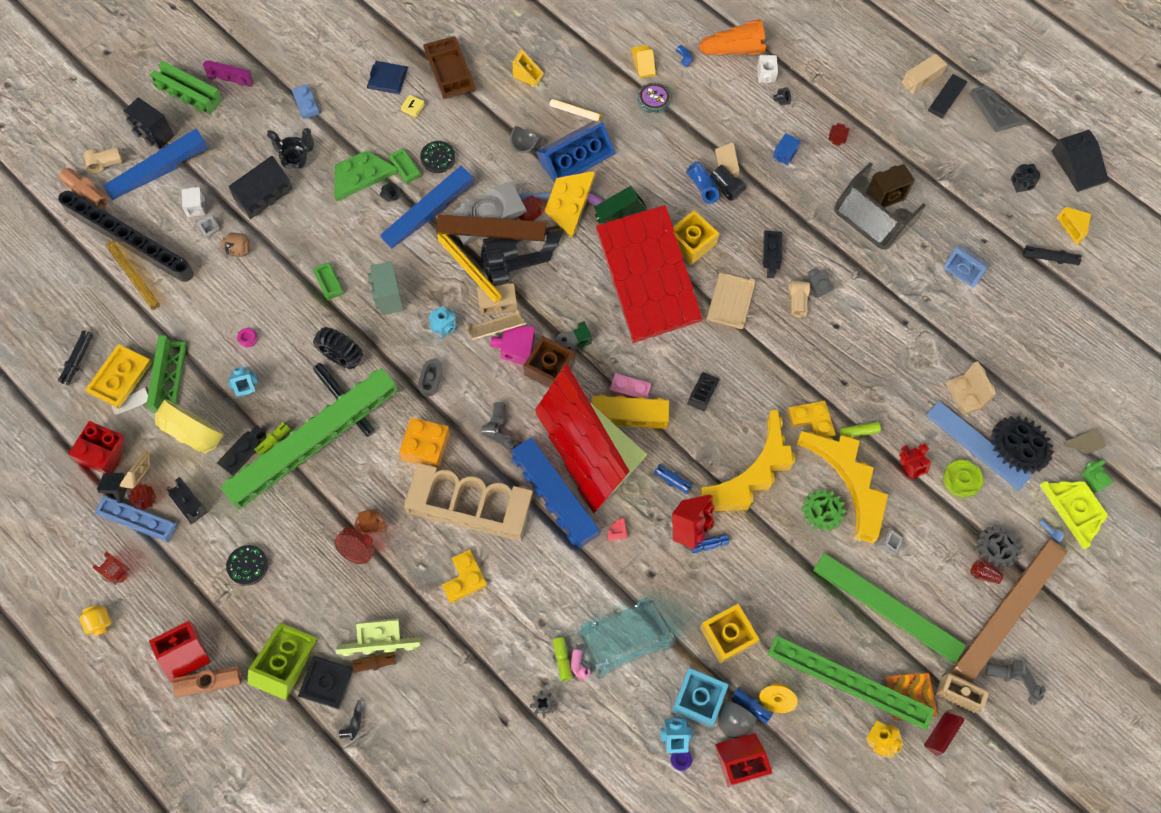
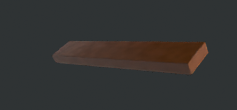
(491, 227)

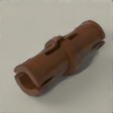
(374, 662)

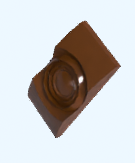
(449, 67)

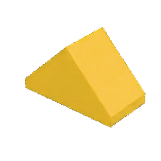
(525, 69)
(1075, 223)

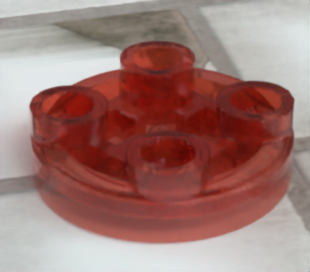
(354, 546)

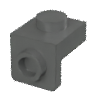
(819, 282)

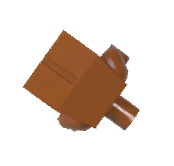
(369, 522)

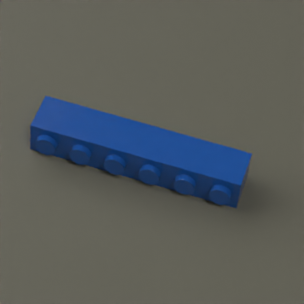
(555, 493)

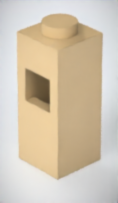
(924, 73)

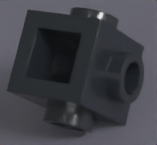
(1025, 177)

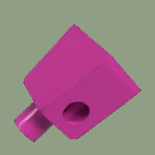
(515, 344)

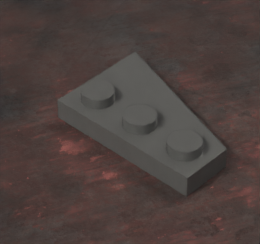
(994, 111)

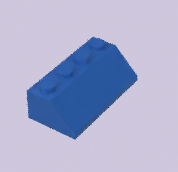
(576, 151)

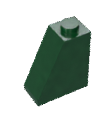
(619, 206)

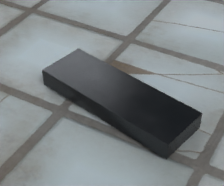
(947, 96)

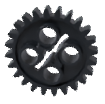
(1021, 444)

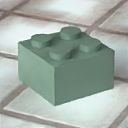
(385, 288)

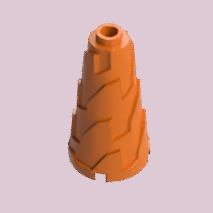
(737, 40)

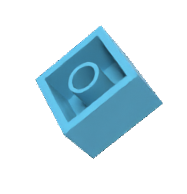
(700, 698)

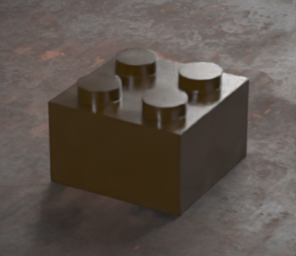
(891, 185)

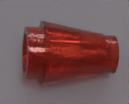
(985, 572)

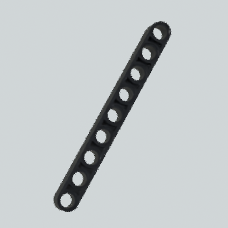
(126, 236)

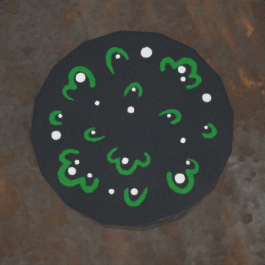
(437, 156)
(247, 565)

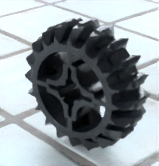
(338, 348)

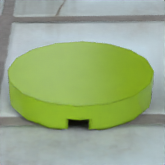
(963, 478)

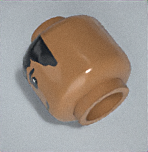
(236, 244)

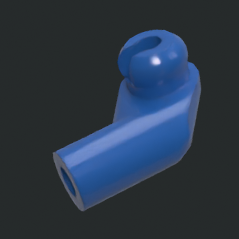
(686, 54)

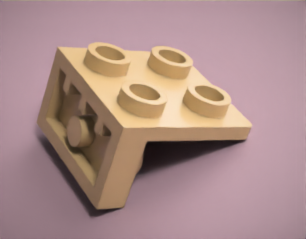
(971, 390)

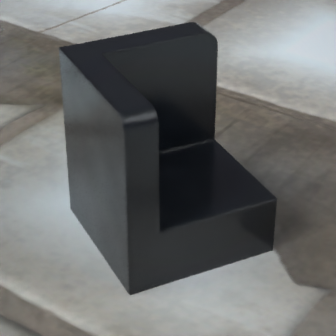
(111, 484)

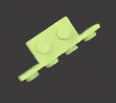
(378, 636)

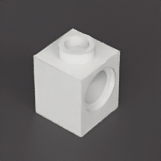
(767, 68)
(193, 202)

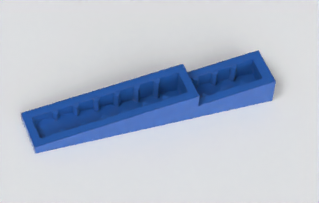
(157, 164)
(428, 207)

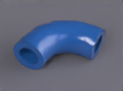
(703, 181)

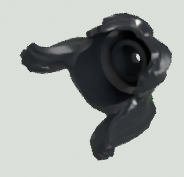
(292, 148)

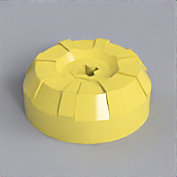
(187, 427)

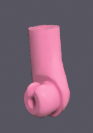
(577, 666)

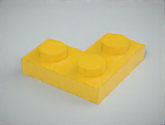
(813, 414)
(469, 579)

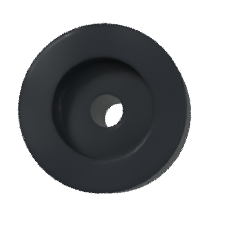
(783, 96)
(389, 192)

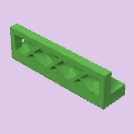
(159, 373)

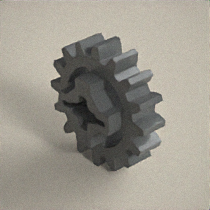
(1005, 543)

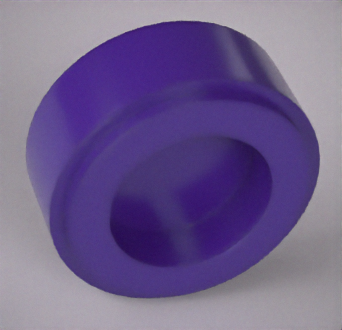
(681, 761)

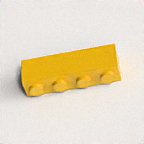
(634, 411)

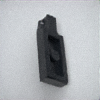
(772, 252)
(241, 451)

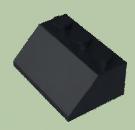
(260, 187)

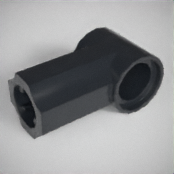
(730, 186)

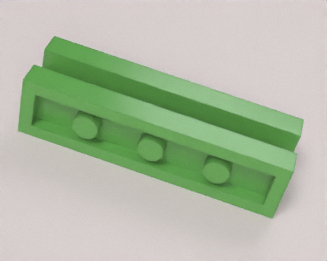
(186, 87)

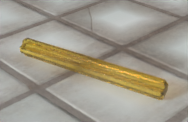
(132, 275)

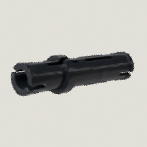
(1052, 255)
(75, 358)

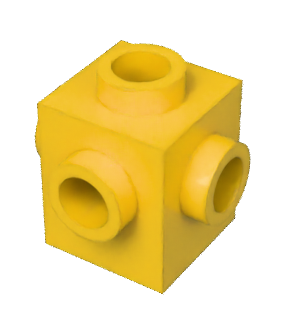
(885, 739)

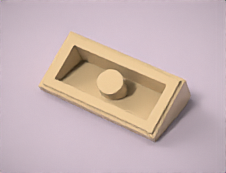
(727, 157)
(137, 471)

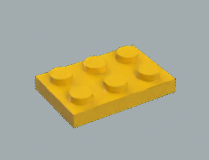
(118, 376)

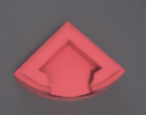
(617, 530)

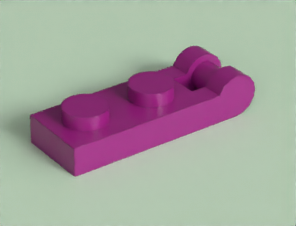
(228, 73)

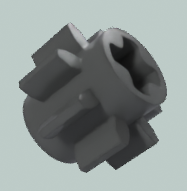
(543, 710)

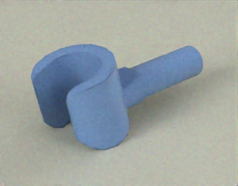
(1056, 535)

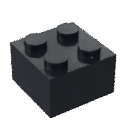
(148, 123)

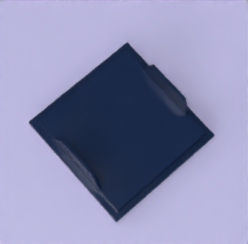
(387, 77)

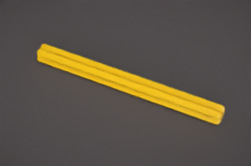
(470, 267)

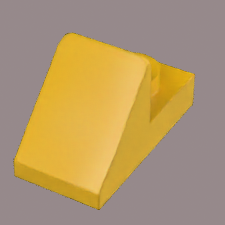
(643, 61)

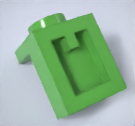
(1096, 476)

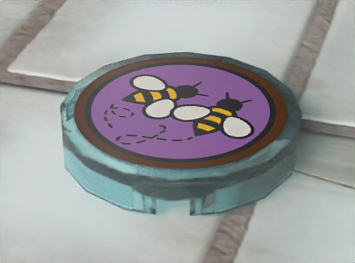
(654, 97)

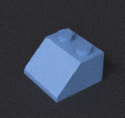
(966, 265)

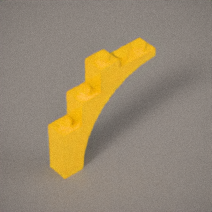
(841, 455)
(775, 456)

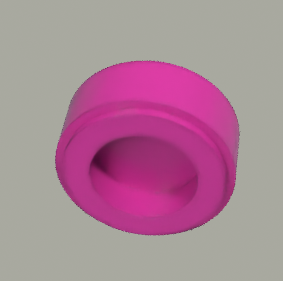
(247, 337)

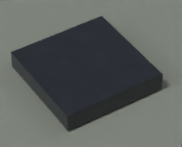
(325, 682)

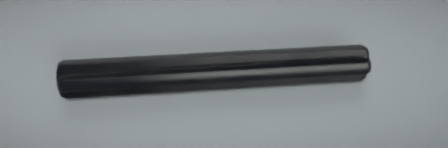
(337, 391)

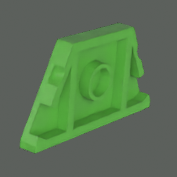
(359, 173)

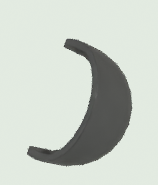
(524, 141)
(735, 720)

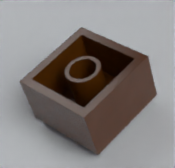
(547, 361)

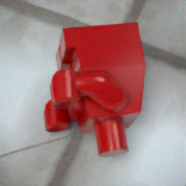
(914, 460)

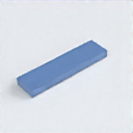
(136, 519)

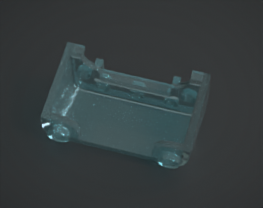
(625, 637)

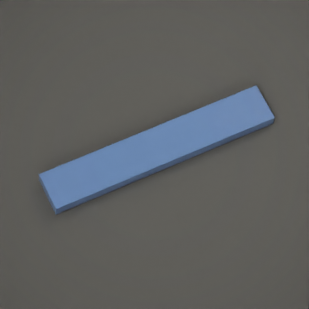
(976, 444)

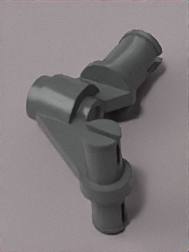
(492, 429)
(1017, 671)

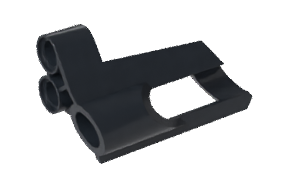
(501, 255)

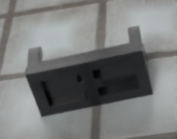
(186, 501)

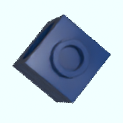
(786, 149)

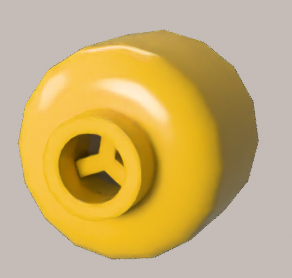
(95, 620)

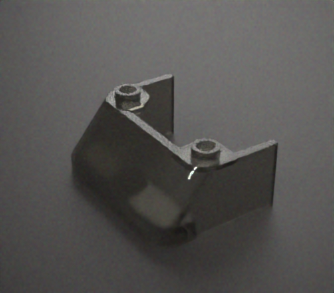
(870, 217)

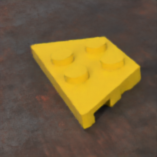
(569, 199)

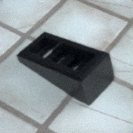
(698, 403)

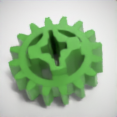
(814, 506)

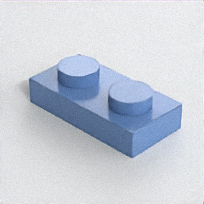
(305, 101)

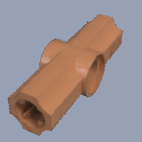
(83, 187)
(195, 683)

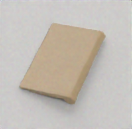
(731, 300)
(496, 325)

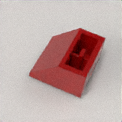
(98, 448)
(693, 520)
(180, 651)
(743, 760)

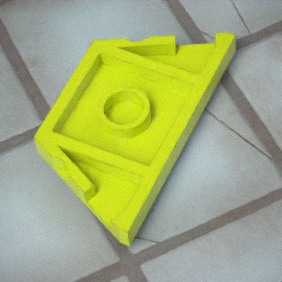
(1077, 509)

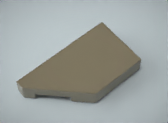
(1086, 442)

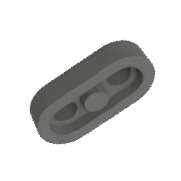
(430, 379)

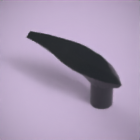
(354, 723)

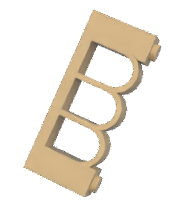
(422, 488)

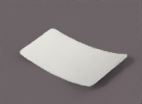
(133, 400)

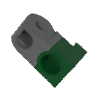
(576, 338)

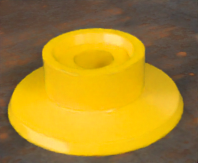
(778, 698)

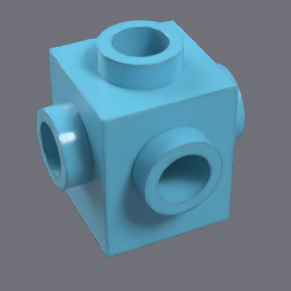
(442, 321)
(241, 386)
(676, 735)

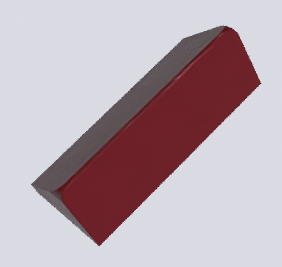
(943, 733)

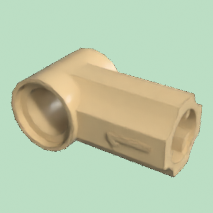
(96, 160)
(799, 293)

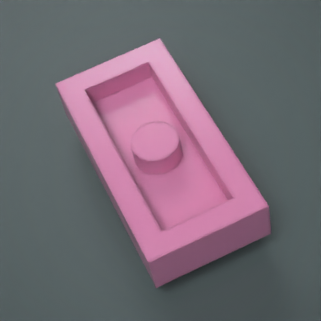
(629, 387)

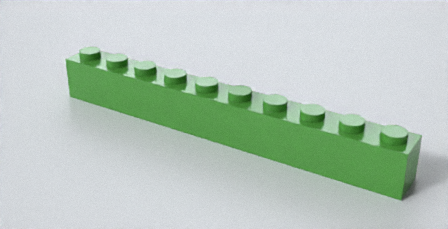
(309, 438)

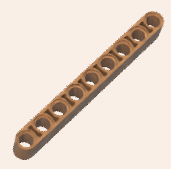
(1009, 611)

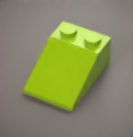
(281, 661)

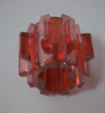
(838, 134)
(142, 496)

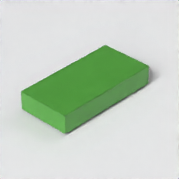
(404, 166)
(328, 281)

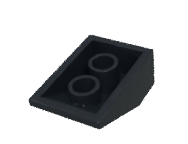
(1081, 160)

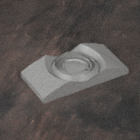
(497, 203)

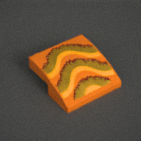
(914, 686)

